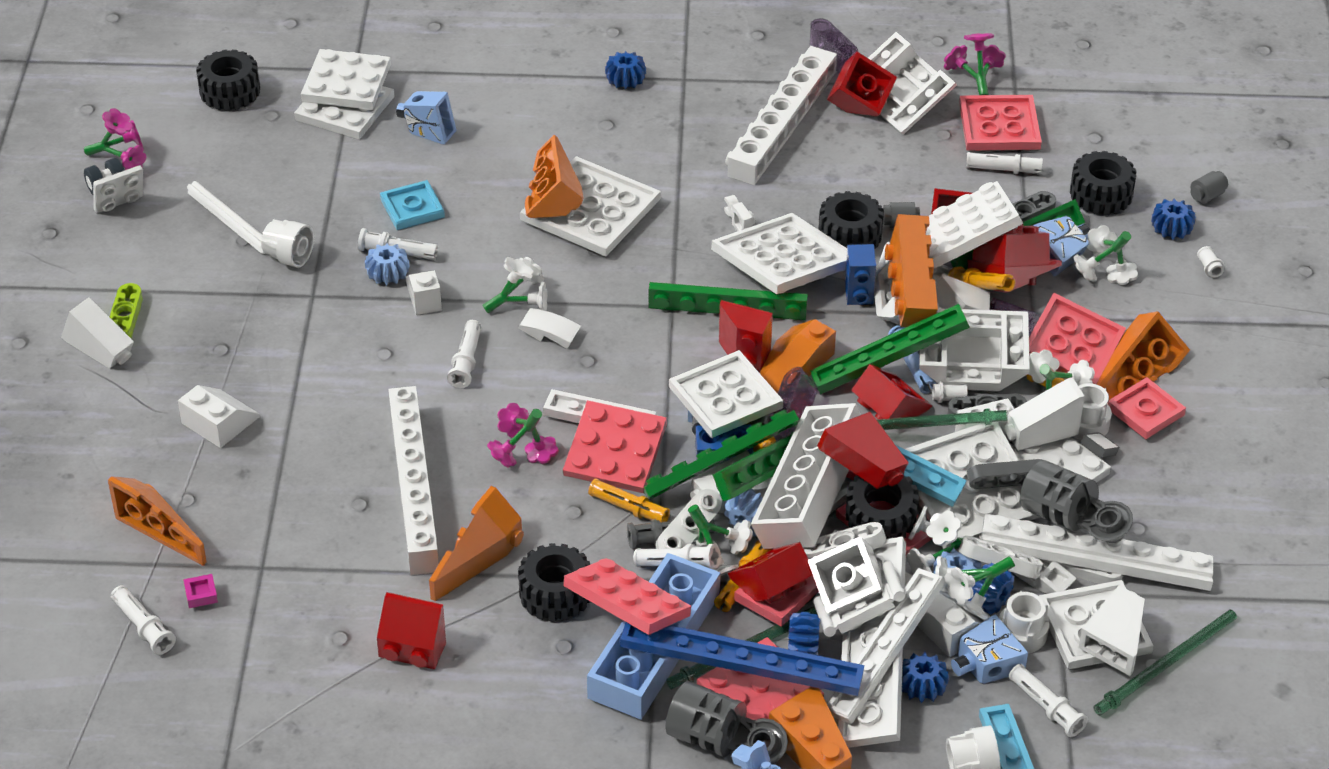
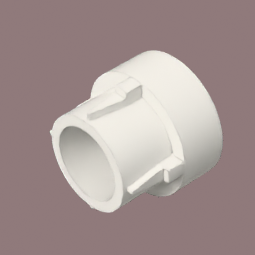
(288, 242)
(1095, 411)
(1027, 620)
(973, 749)

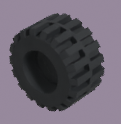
(228, 79)
(1103, 182)
(852, 219)
(895, 521)
(546, 566)

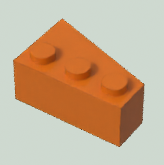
(812, 732)

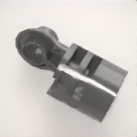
(1073, 502)
(720, 723)

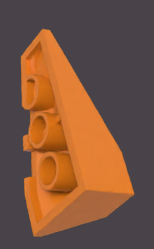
(555, 185)
(802, 346)
(1144, 351)
(150, 514)
(484, 542)

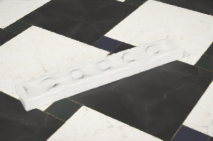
(888, 642)

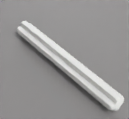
(226, 215)

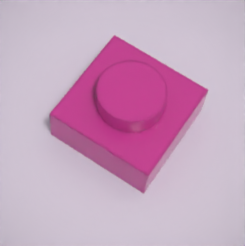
(200, 591)

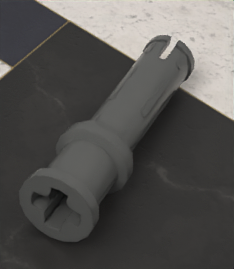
(651, 531)

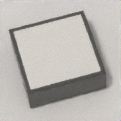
(1099, 445)

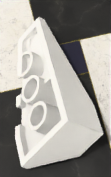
(946, 621)

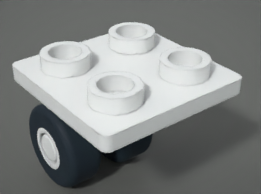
(113, 184)

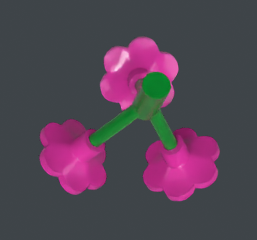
(987, 56)
(118, 124)
(516, 423)

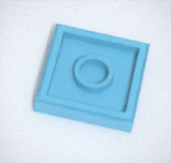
(412, 205)

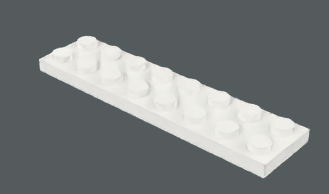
(881, 715)

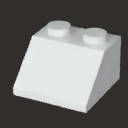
(215, 414)
(846, 574)

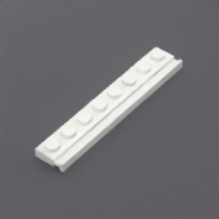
(1086, 551)

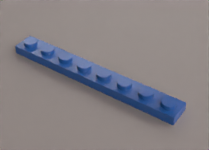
(747, 657)

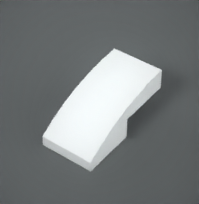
(553, 326)
(1051, 578)

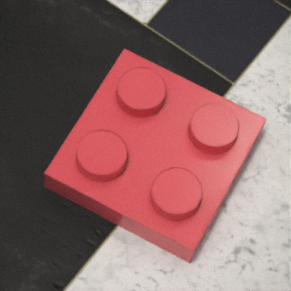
(1146, 408)

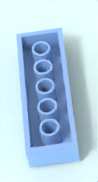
(632, 678)

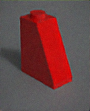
(865, 450)

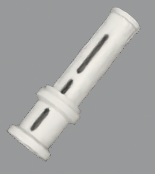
(413, 248)
(464, 361)
(705, 556)
(148, 626)
(1056, 707)

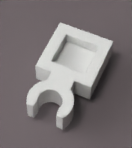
(740, 215)

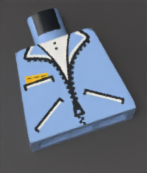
(428, 115)
(1065, 240)
(989, 652)

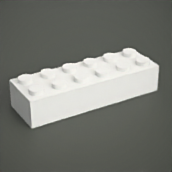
(803, 482)

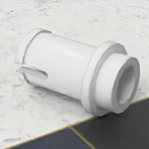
(1212, 265)
(946, 392)

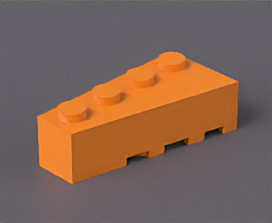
(911, 269)

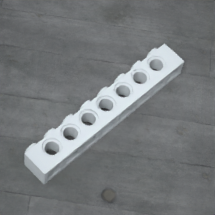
(781, 115)
(413, 481)

